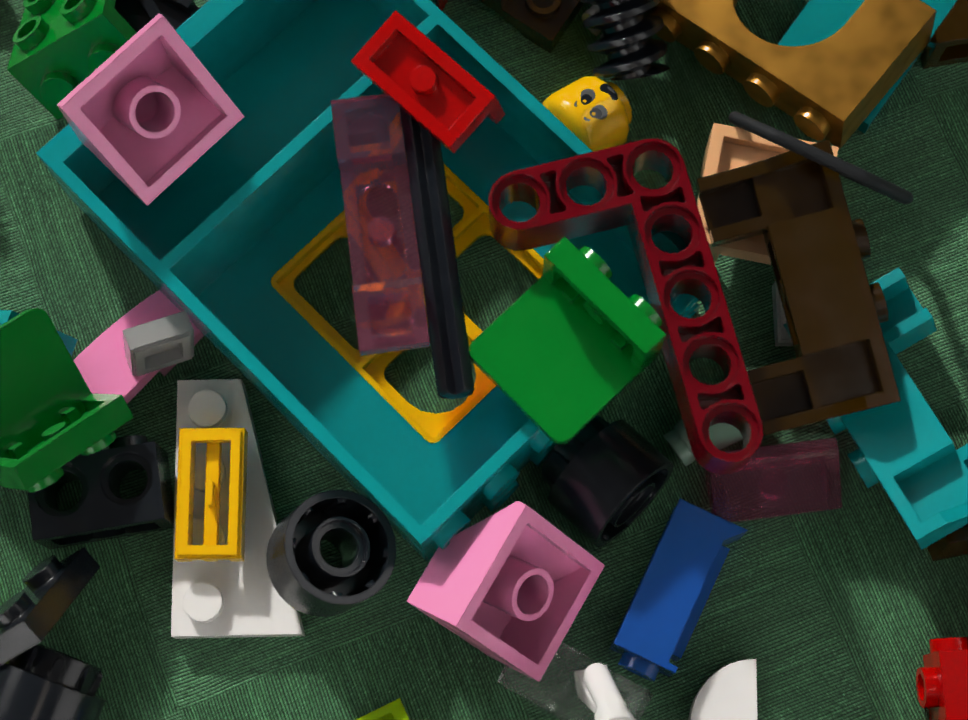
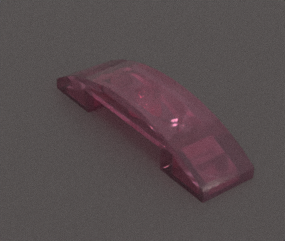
(380, 225)

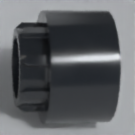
(604, 478)
(358, 533)
(49, 687)

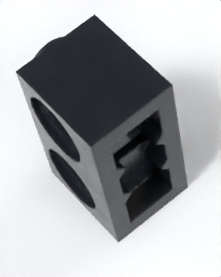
(101, 510)

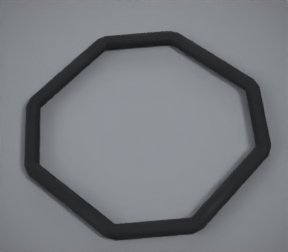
(821, 157)

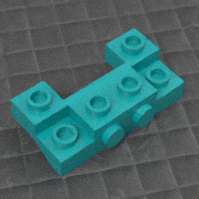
(903, 440)

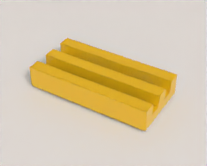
(211, 550)

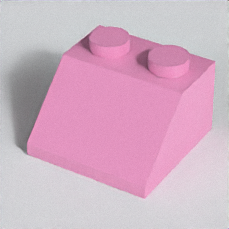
(509, 587)

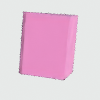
(150, 110)

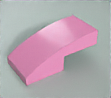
(104, 360)

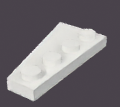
(227, 595)

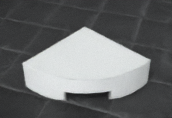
(728, 694)

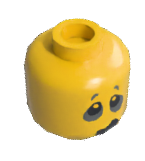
(593, 111)

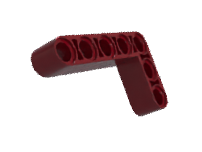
(663, 273)

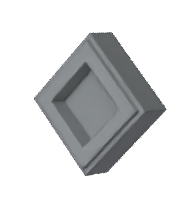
(159, 343)

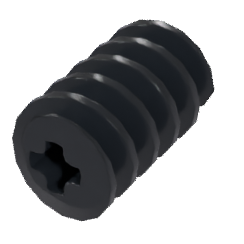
(627, 39)

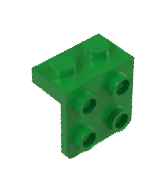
(63, 45)
(569, 343)
(47, 405)

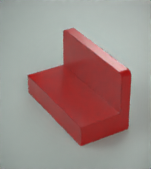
(426, 82)

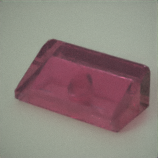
(779, 482)

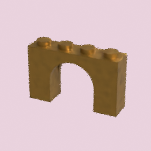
(821, 84)

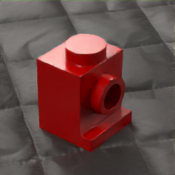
(944, 679)

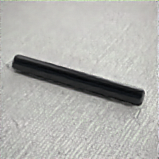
(437, 261)

